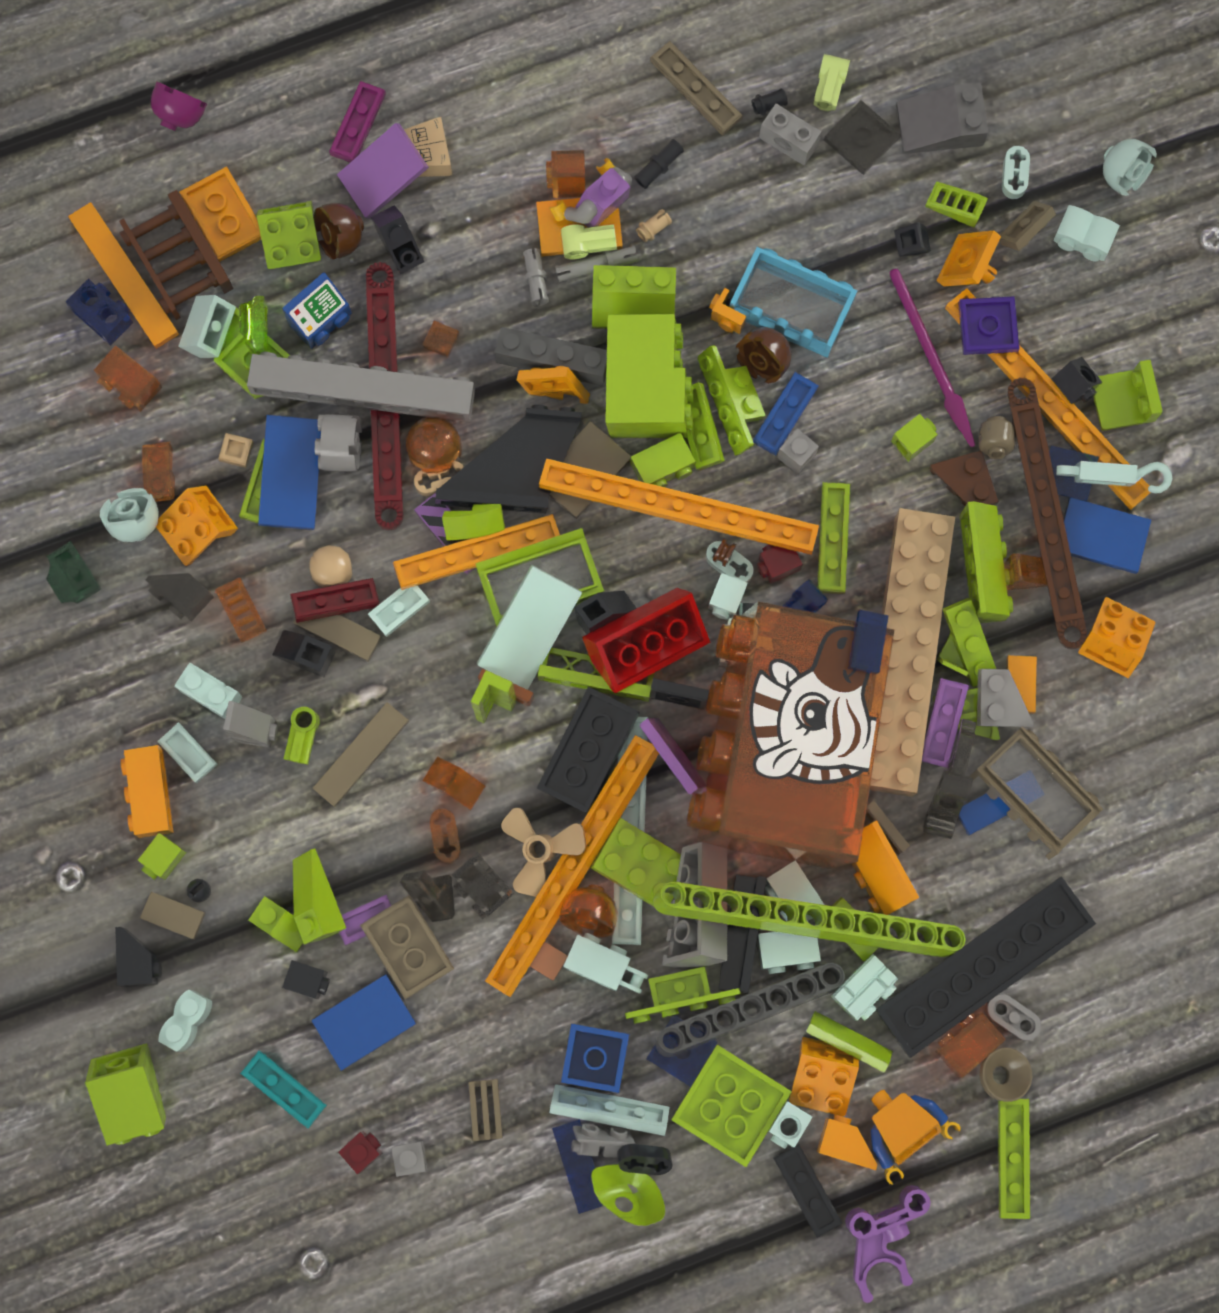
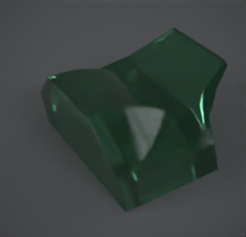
(70, 575)

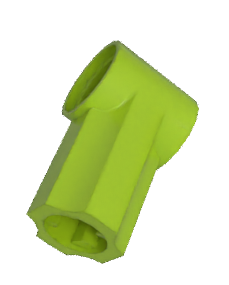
(301, 739)

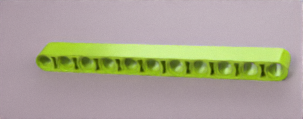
(798, 925)

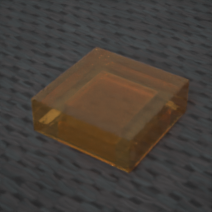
(441, 339)

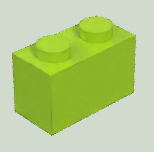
(664, 462)

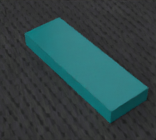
(283, 1089)

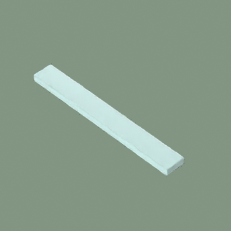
(628, 905)

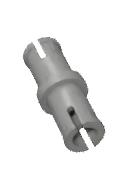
(536, 277)

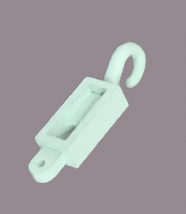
(1115, 474)

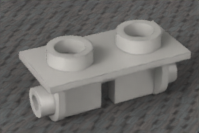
(592, 1137)

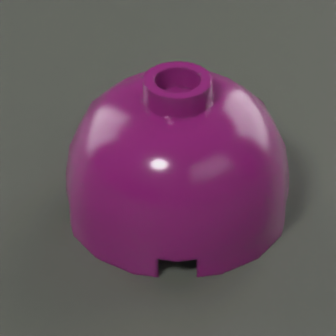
(175, 107)

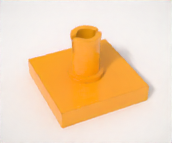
(970, 259)

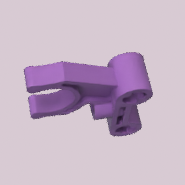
(879, 1231)

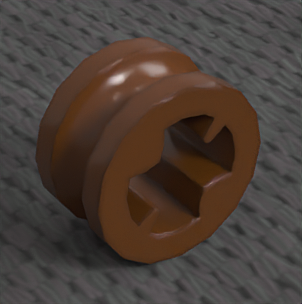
(724, 552)

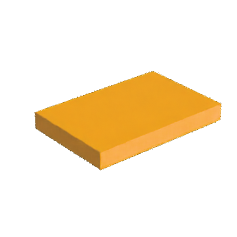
(222, 213)
(550, 229)

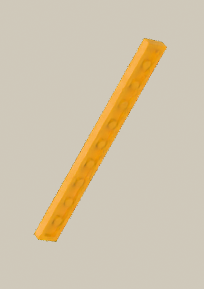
(1060, 412)
(679, 506)
(572, 868)

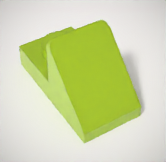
(277, 923)

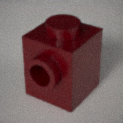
(778, 563)
(361, 1151)

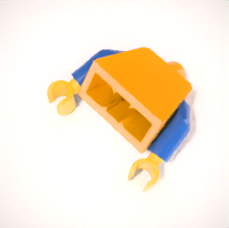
(904, 1127)

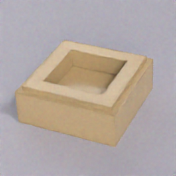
(236, 450)

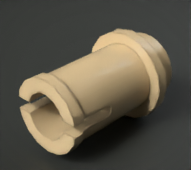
(654, 225)

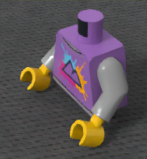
(599, 199)

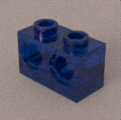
(96, 314)

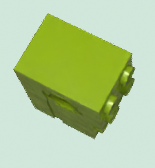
(646, 378)

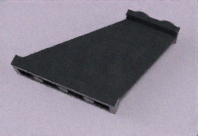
(514, 463)

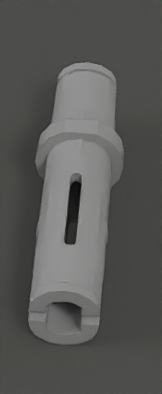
(585, 266)

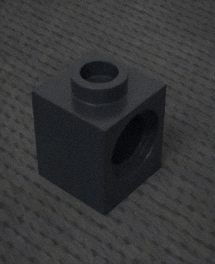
(1077, 381)
(306, 980)

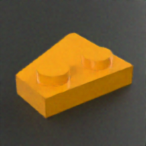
(552, 383)

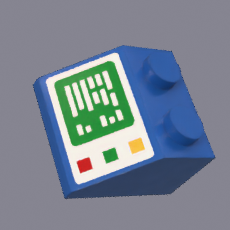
(317, 311)

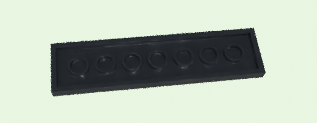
(985, 967)

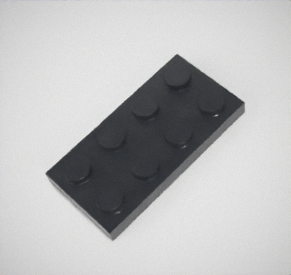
(588, 750)

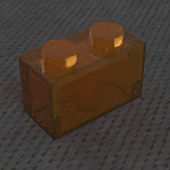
(566, 173)
(127, 378)
(969, 1044)

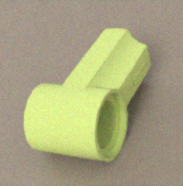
(832, 76)
(581, 241)

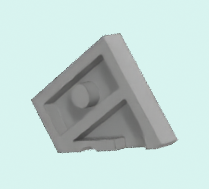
(1000, 700)

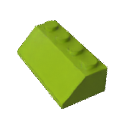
(985, 562)

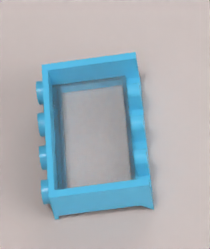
(793, 300)

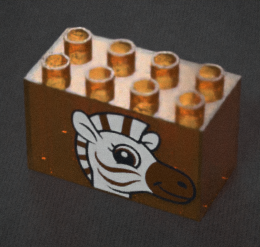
(789, 739)

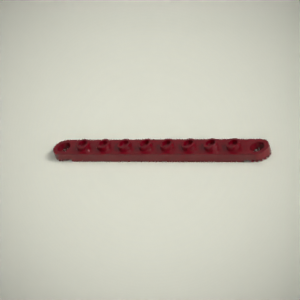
(384, 424)

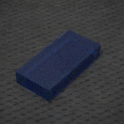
(868, 642)

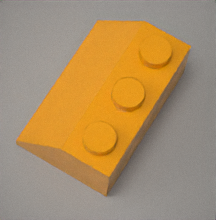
(882, 873)

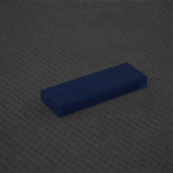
(577, 1168)

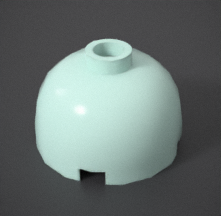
(1128, 165)
(131, 515)

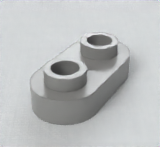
(1013, 1016)

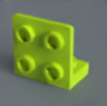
(289, 235)
(1128, 398)

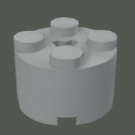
(339, 442)

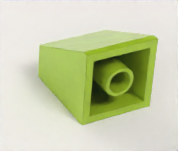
(126, 1095)

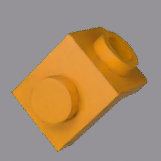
(728, 318)

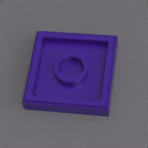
(988, 325)

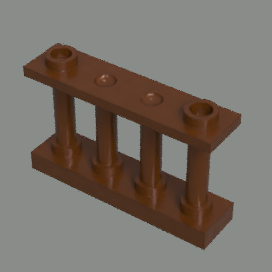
(188, 233)

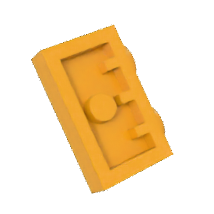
(194, 523)
(1118, 637)
(823, 1077)

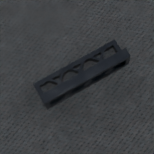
(741, 942)

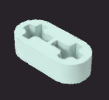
(1021, 173)
(736, 559)

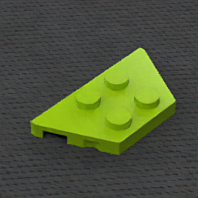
(236, 357)

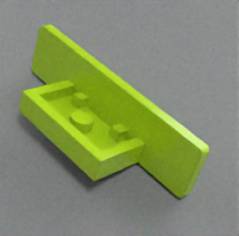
(733, 396)
(681, 991)

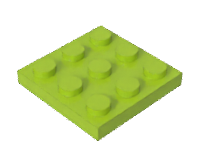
(731, 1105)

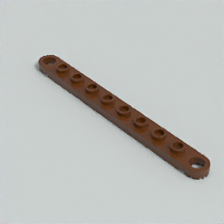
(1047, 513)

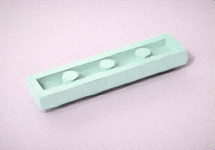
(609, 1110)

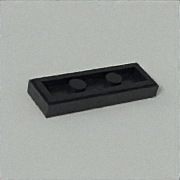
(807, 1190)

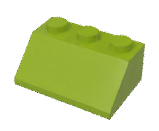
(631, 292)

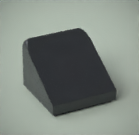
(912, 240)

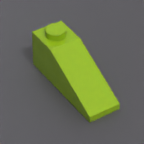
(313, 900)

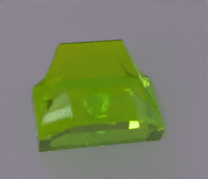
(254, 324)

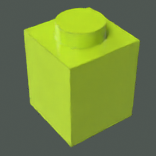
(914, 437)
(161, 857)

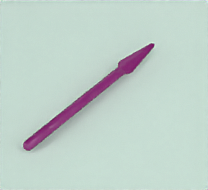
(953, 402)

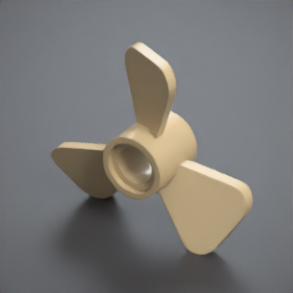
(533, 875)

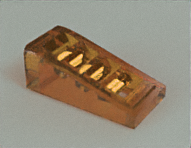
(230, 588)

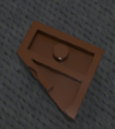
(967, 478)

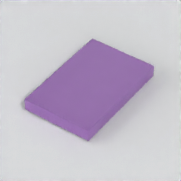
(382, 170)
(673, 755)

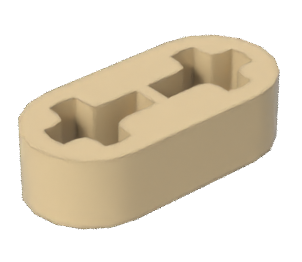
(432, 476)

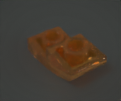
(157, 471)

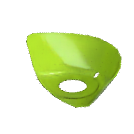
(647, 1203)

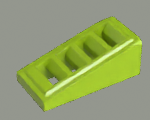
(959, 194)

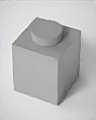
(797, 451)
(409, 1158)

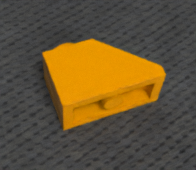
(845, 1143)

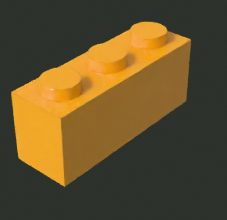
(147, 791)

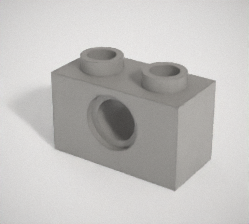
(790, 134)

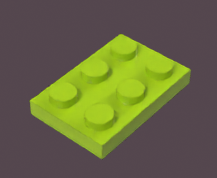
(637, 862)

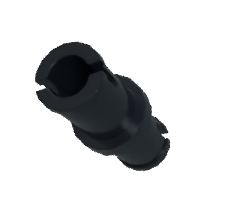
(659, 163)

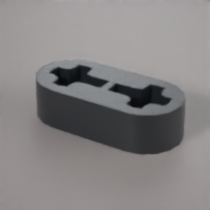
(644, 1159)

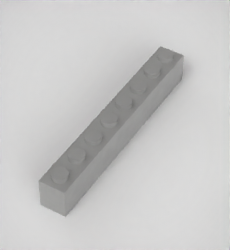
(361, 387)

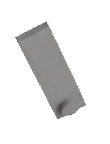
(249, 725)

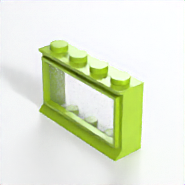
(562, 556)

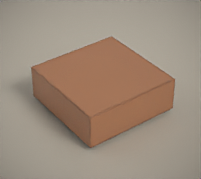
(549, 961)

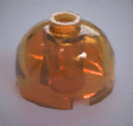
(433, 444)
(591, 910)

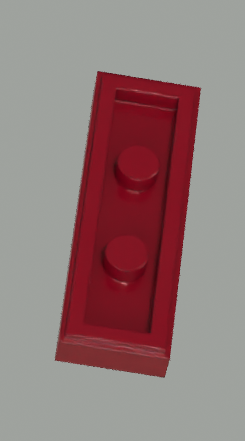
(334, 600)

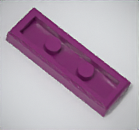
(357, 122)

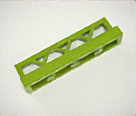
(583, 680)
(492, 691)

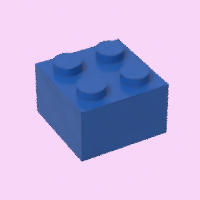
(595, 1058)

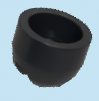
(203, 894)

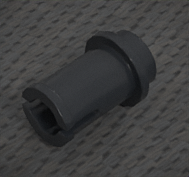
(765, 103)

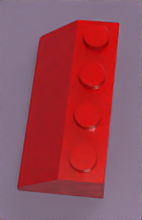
(647, 639)

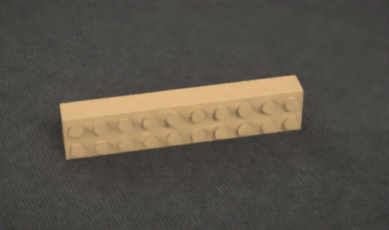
(914, 608)

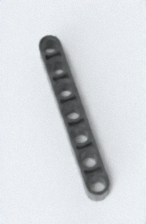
(760, 1000)

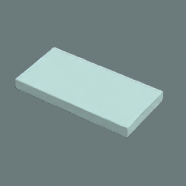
(529, 627)

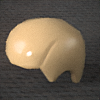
(330, 566)

